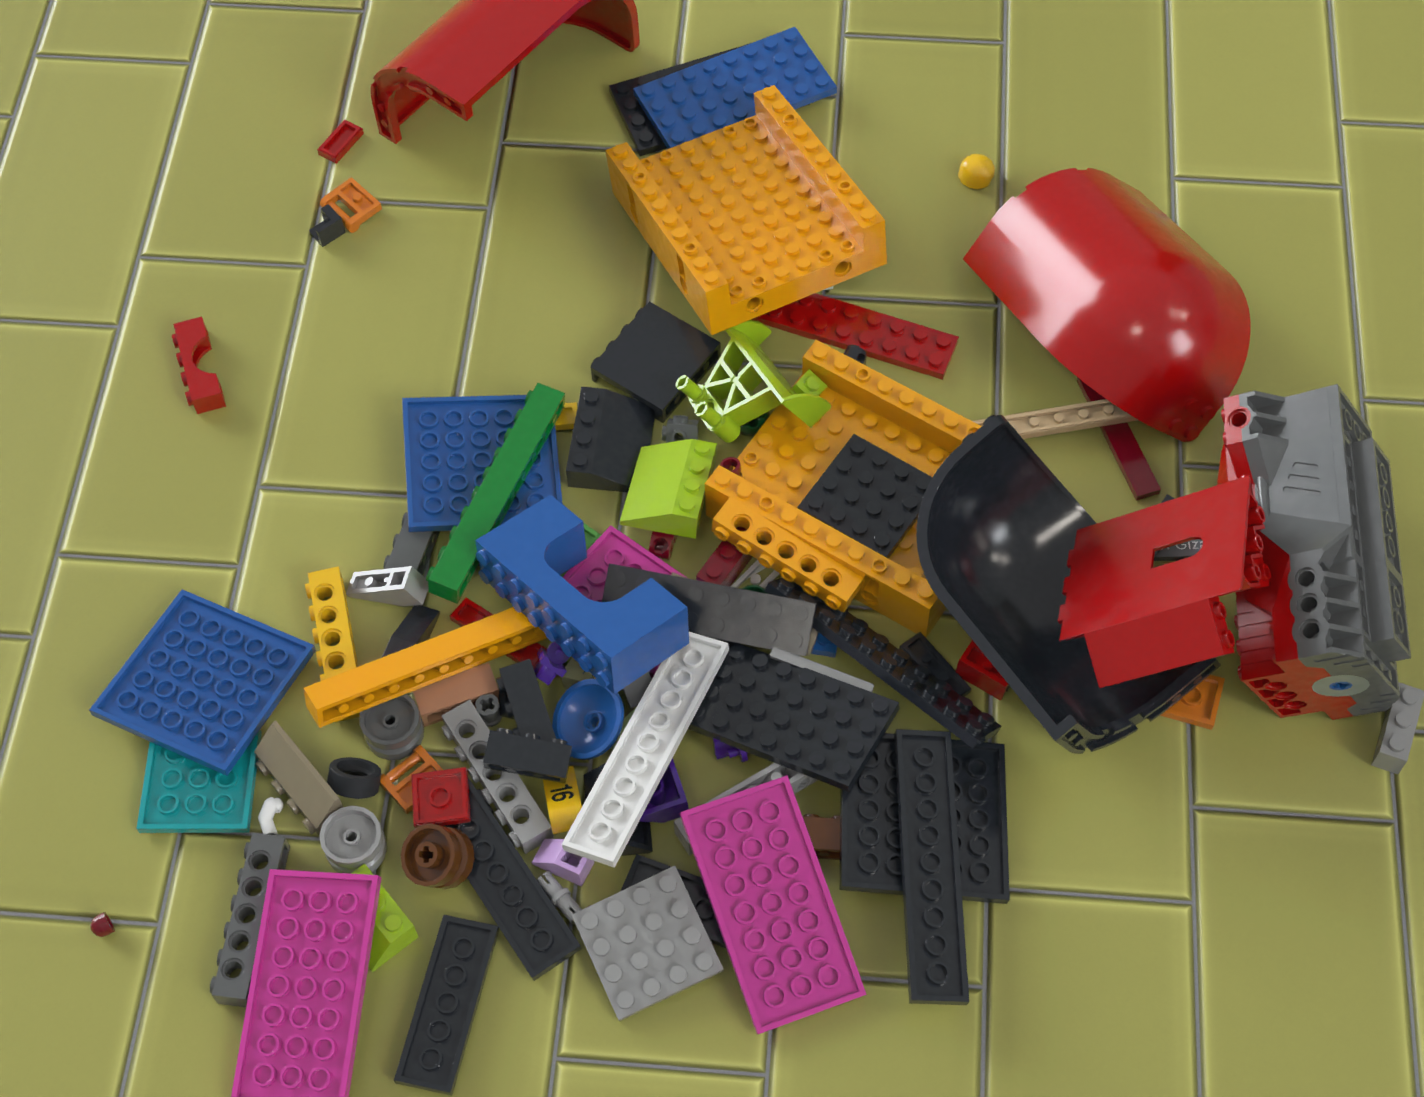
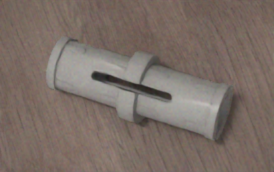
(559, 896)

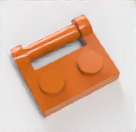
(356, 199)
(403, 790)

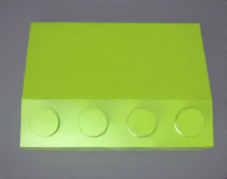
(670, 487)

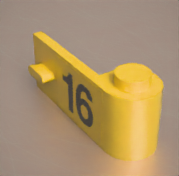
(563, 802)

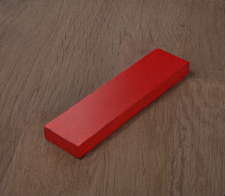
(470, 612)

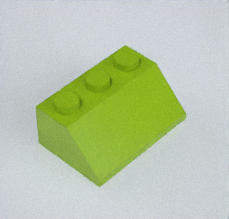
(391, 929)

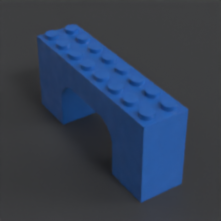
(608, 639)

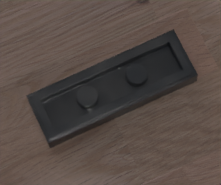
(925, 654)

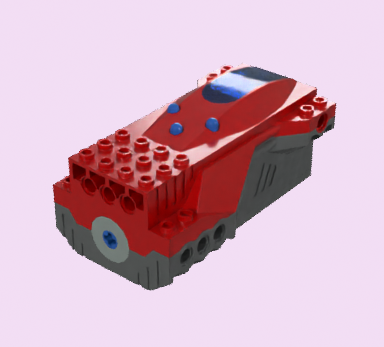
(1330, 538)

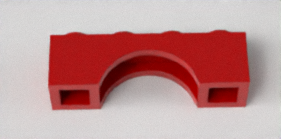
(204, 387)

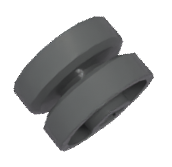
(393, 728)

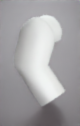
(266, 815)

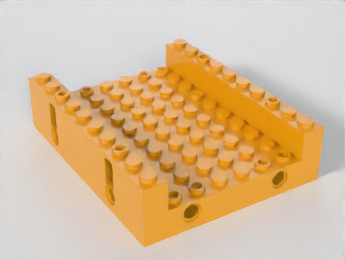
(750, 214)
(790, 458)

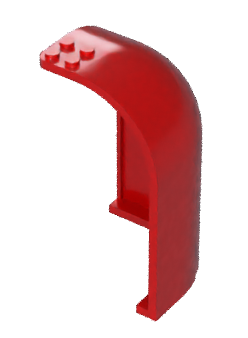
(478, 46)
(1119, 297)

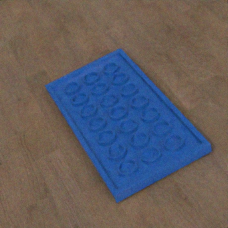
(724, 87)

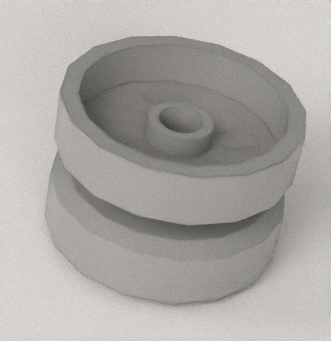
(352, 839)

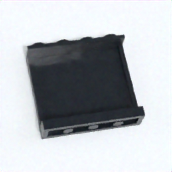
(653, 356)

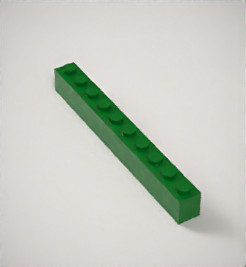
(497, 491)

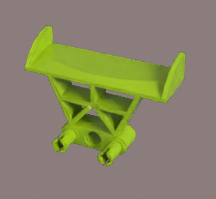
(738, 387)

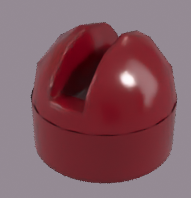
(731, 462)
(102, 925)

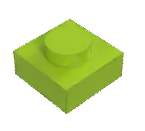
(809, 384)

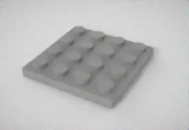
(647, 943)

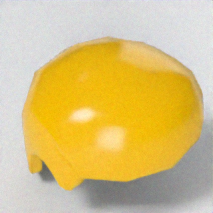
(976, 171)

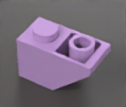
(562, 863)

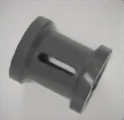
(484, 707)

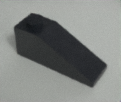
(413, 629)

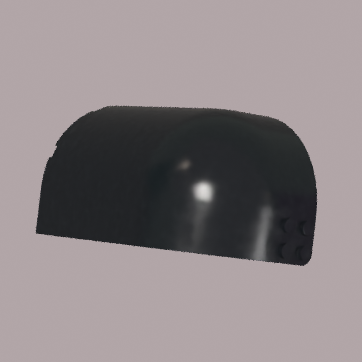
(997, 558)

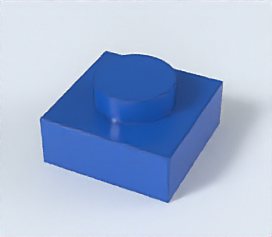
(824, 647)

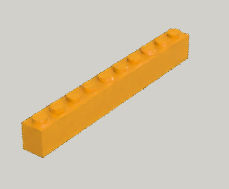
(419, 666)

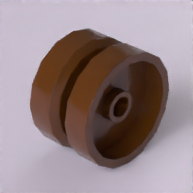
(437, 856)

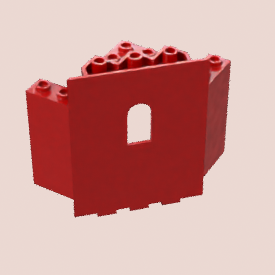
(1171, 614)

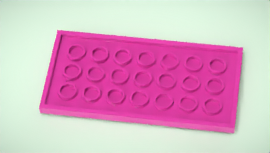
(772, 904)
(307, 985)

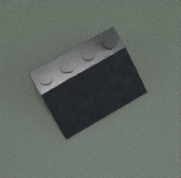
(607, 440)

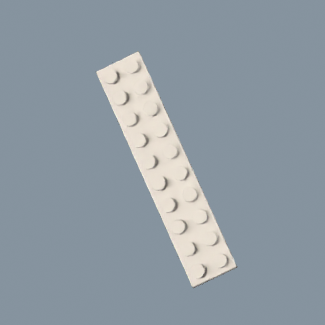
(644, 751)

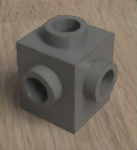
(680, 424)

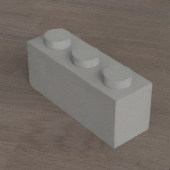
(1398, 730)

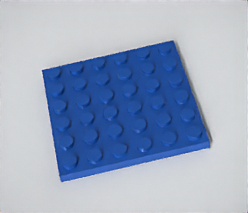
(451, 446)
(203, 681)

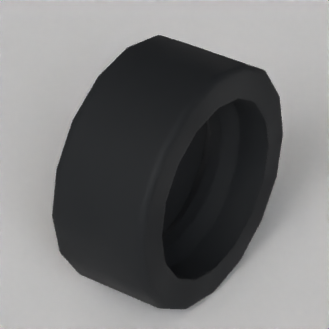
(354, 777)

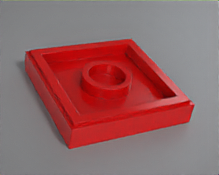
(441, 797)

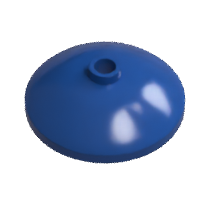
(578, 715)

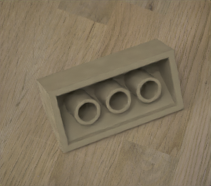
(296, 778)

